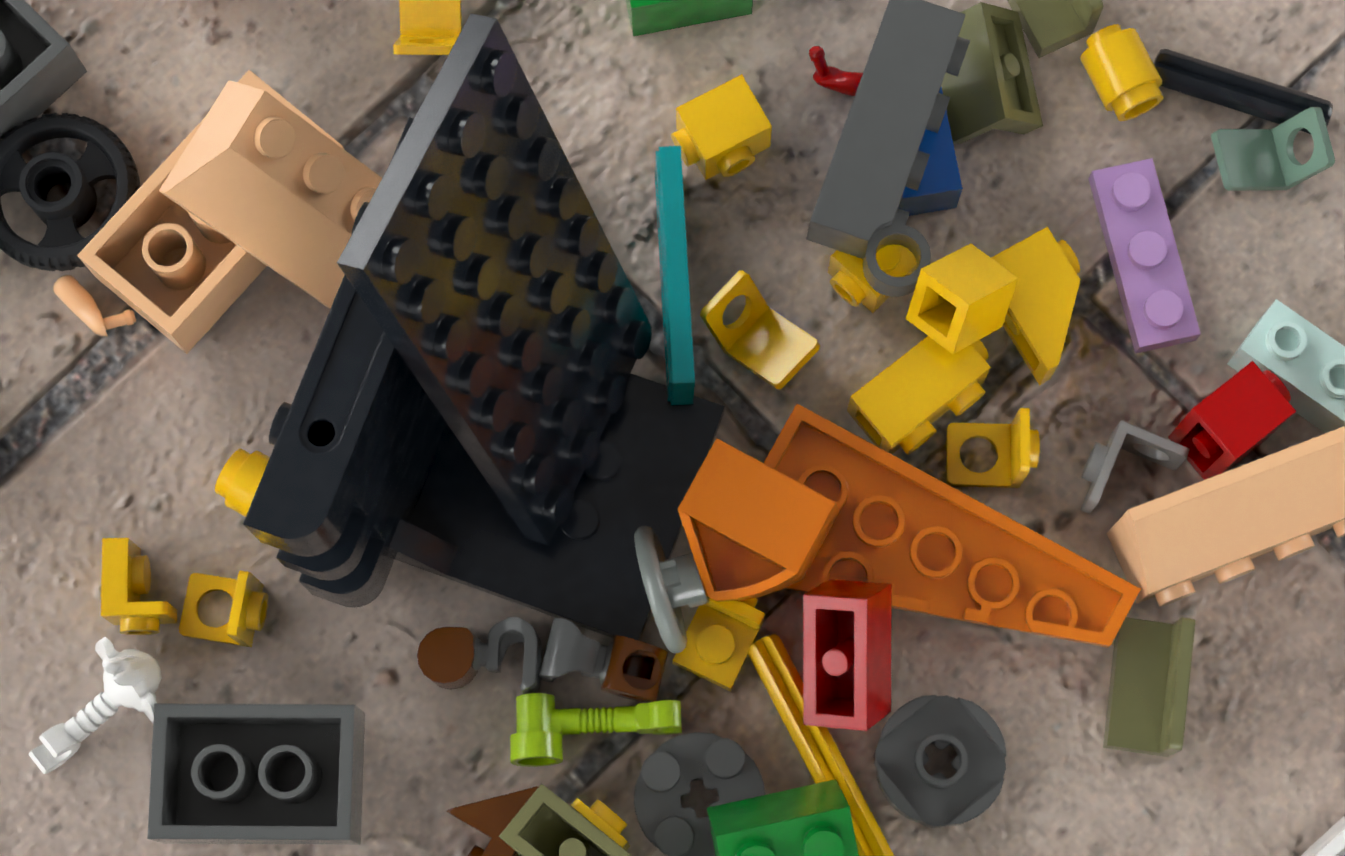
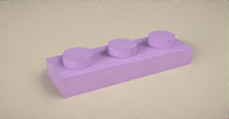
(1144, 256)

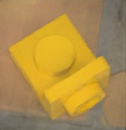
(849, 277)
(123, 579)
(720, 640)

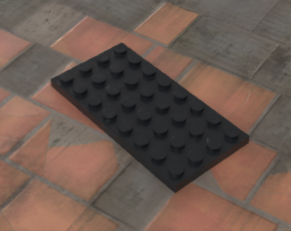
(500, 282)

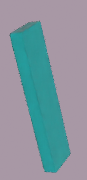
(674, 276)

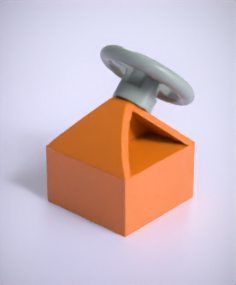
(746, 535)

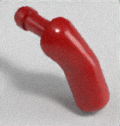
(832, 77)

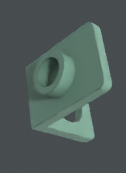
(1266, 156)

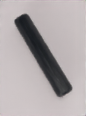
(1235, 88)

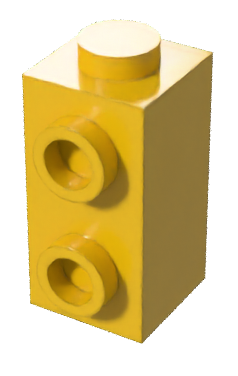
(915, 391)

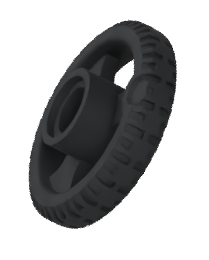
(103, 159)

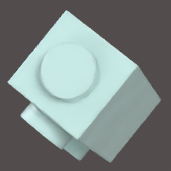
(1303, 359)

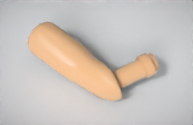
(85, 307)

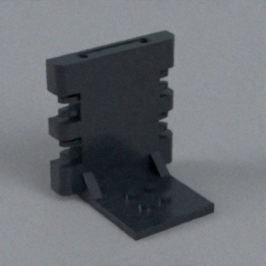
(379, 477)

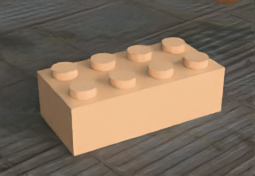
(169, 260)

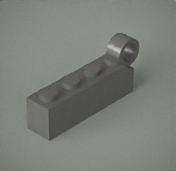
(883, 138)

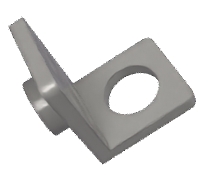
(1134, 441)

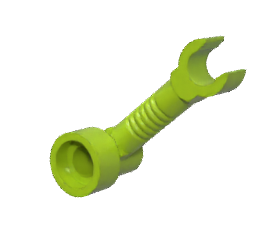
(542, 726)

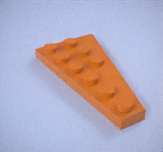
(941, 545)

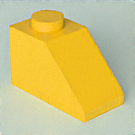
(1042, 299)

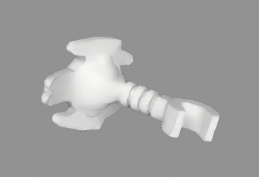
(128, 681)

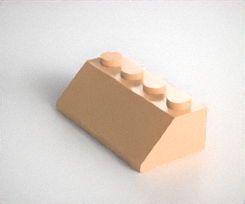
(273, 187)
(1233, 519)

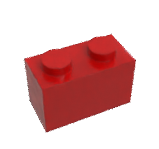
(1233, 420)
(847, 654)

